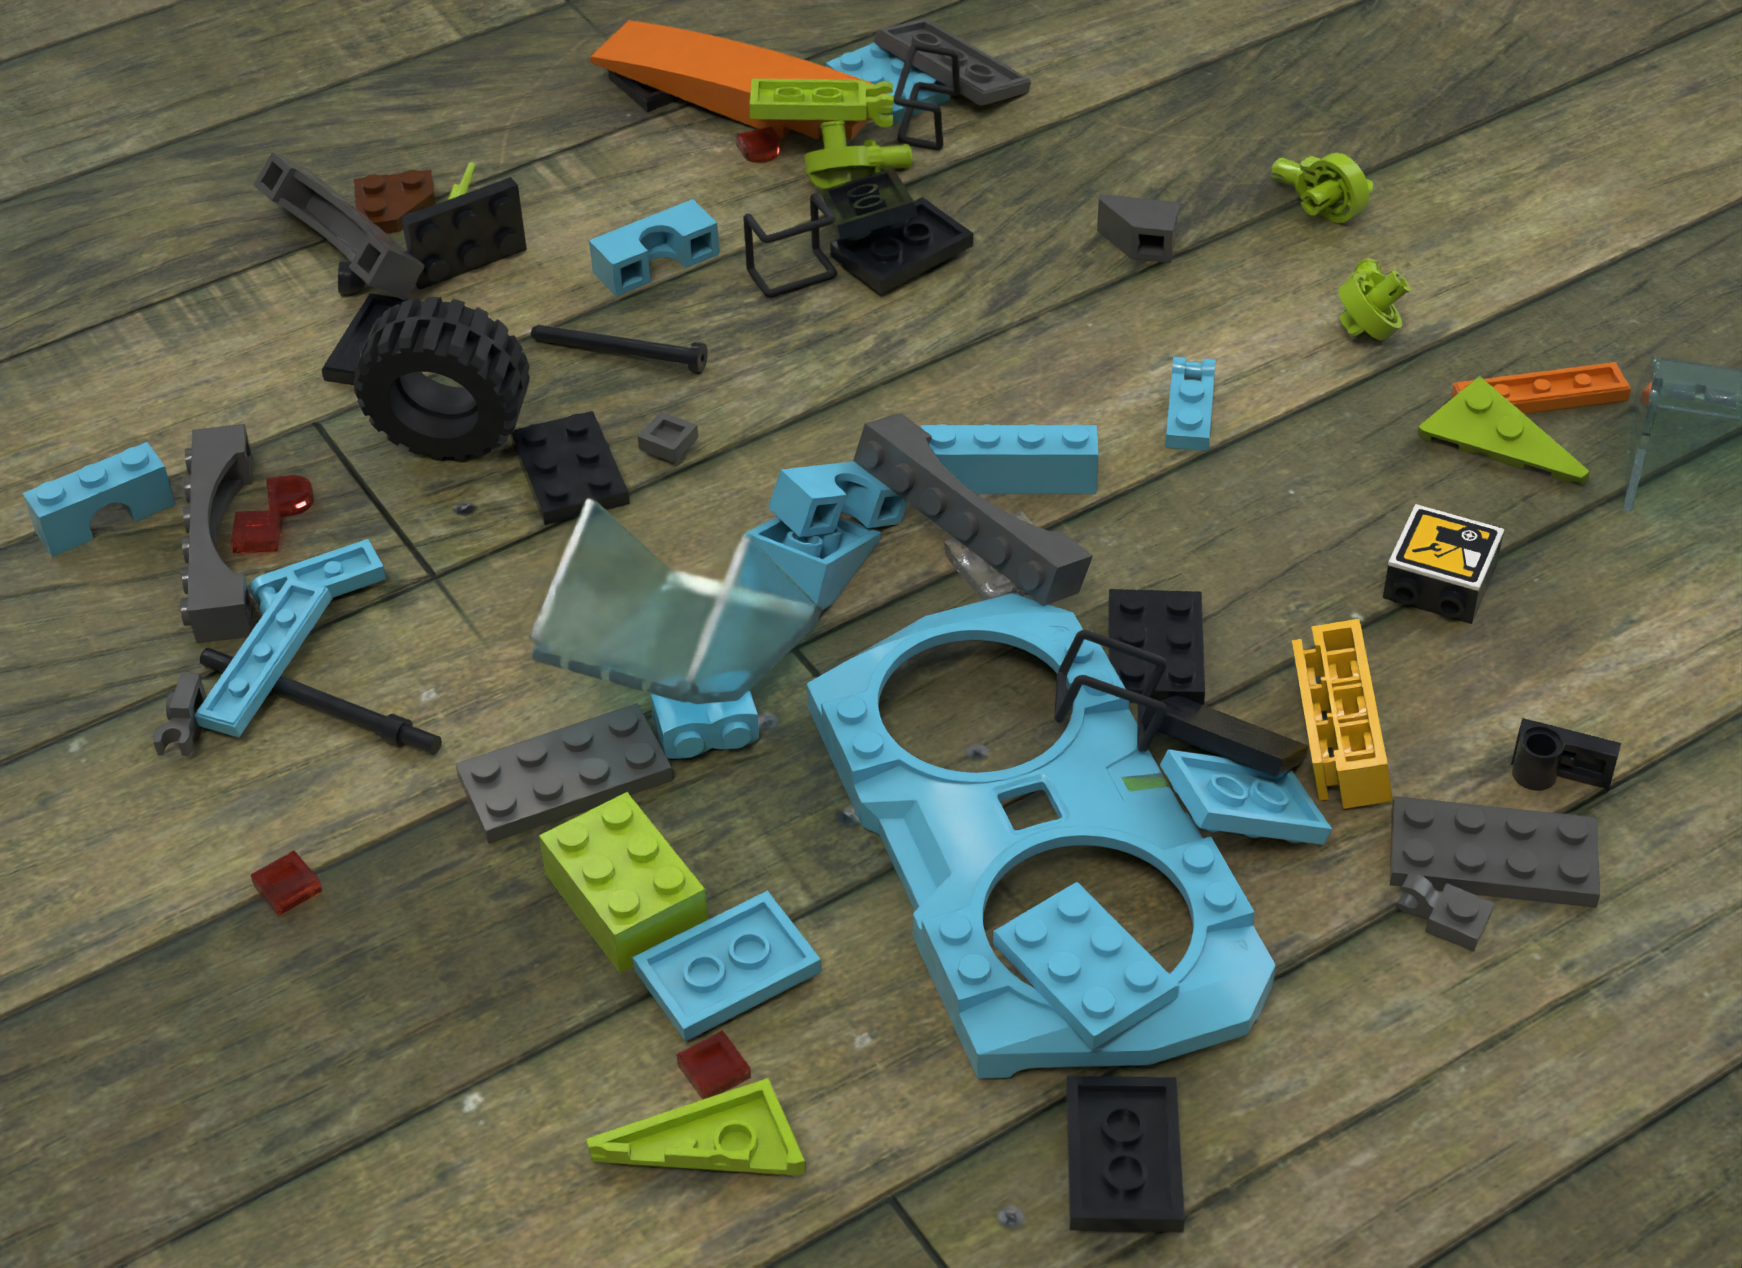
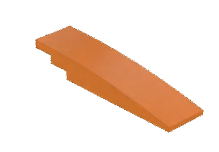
(711, 71)

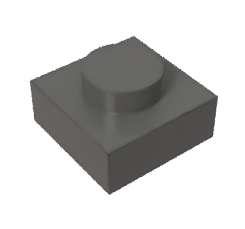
(668, 437)

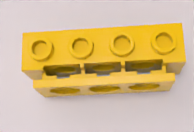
(1351, 713)

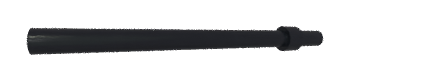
(391, 728)

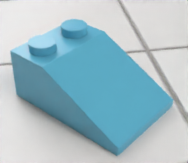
(821, 562)

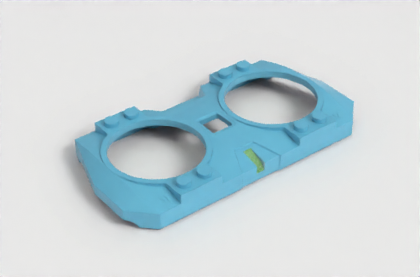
(957, 843)

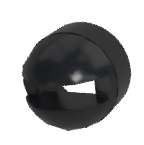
(348, 280)

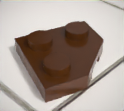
(391, 196)

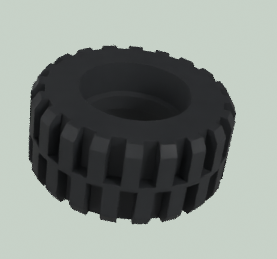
(451, 343)

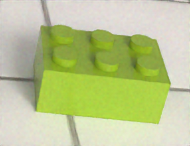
(622, 879)

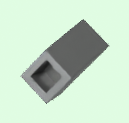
(1139, 226)

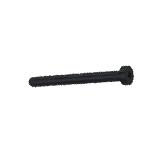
(694, 356)

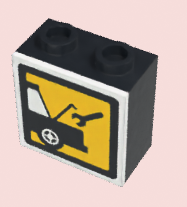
(1443, 563)

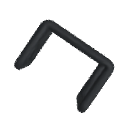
(913, 104)
(813, 226)
(1064, 701)

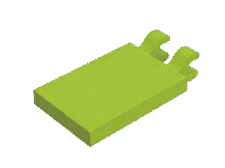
(821, 100)

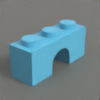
(676, 233)
(815, 496)
(65, 506)

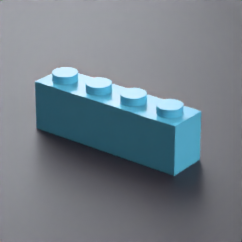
(1019, 457)

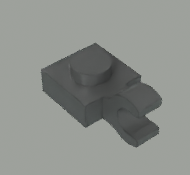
(180, 711)
(1450, 914)

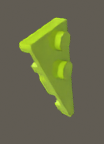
(1491, 425)
(723, 1132)

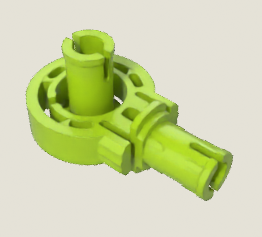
(845, 163)
(1325, 183)
(1371, 300)

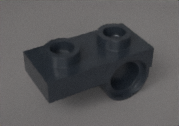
(1552, 751)

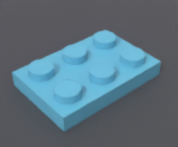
(879, 65)
(1244, 800)
(726, 965)
(1085, 965)

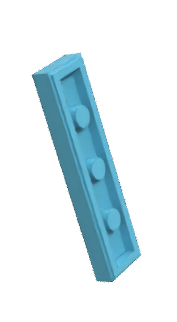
(263, 657)

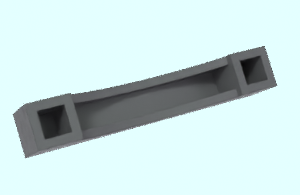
(371, 251)
(1033, 558)
(217, 597)

